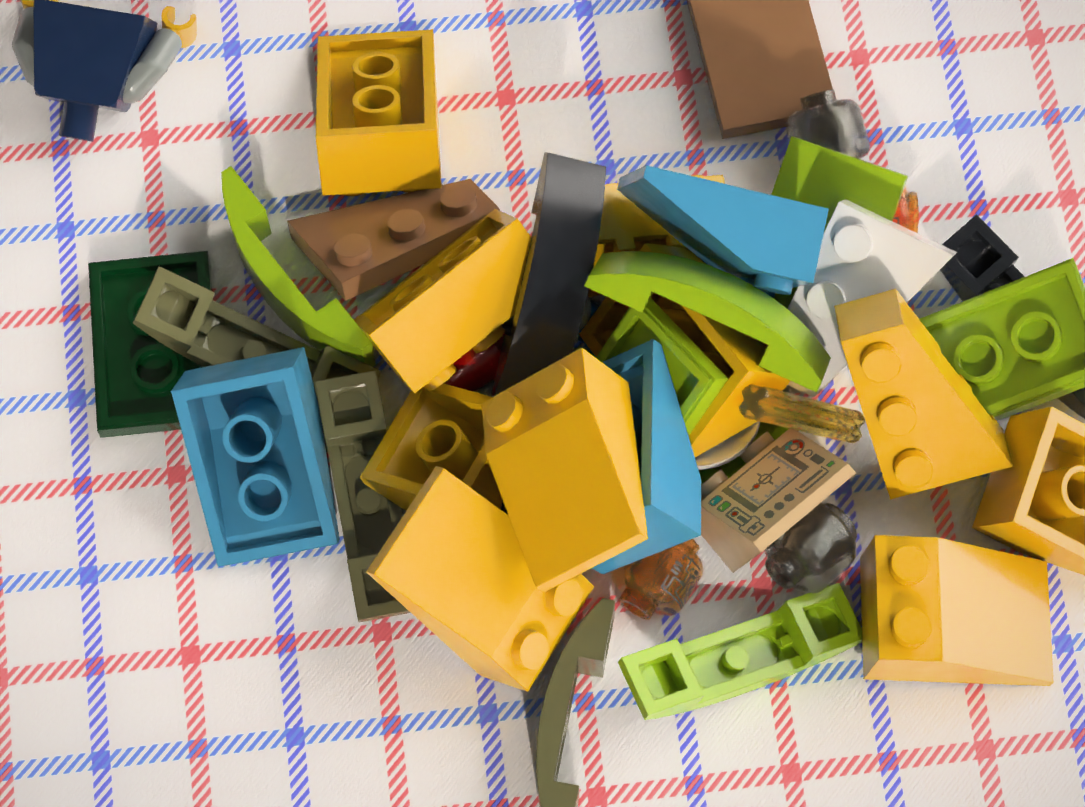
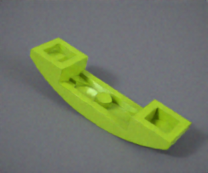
(319, 328)
(791, 346)
(743, 656)

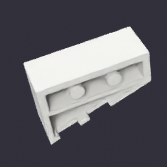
(856, 260)

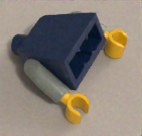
(94, 57)

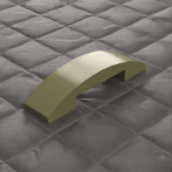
(212, 334)
(352, 431)
(583, 654)

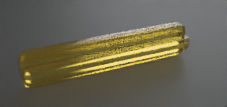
(801, 413)

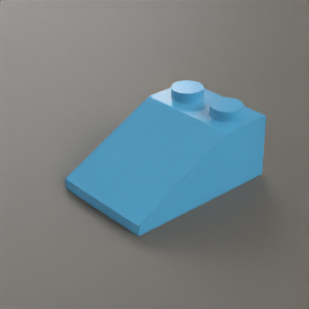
(732, 228)
(664, 455)
(258, 456)

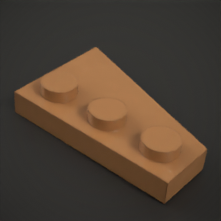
(387, 236)

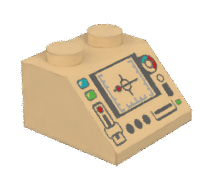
(767, 494)

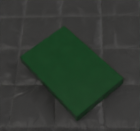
(130, 366)

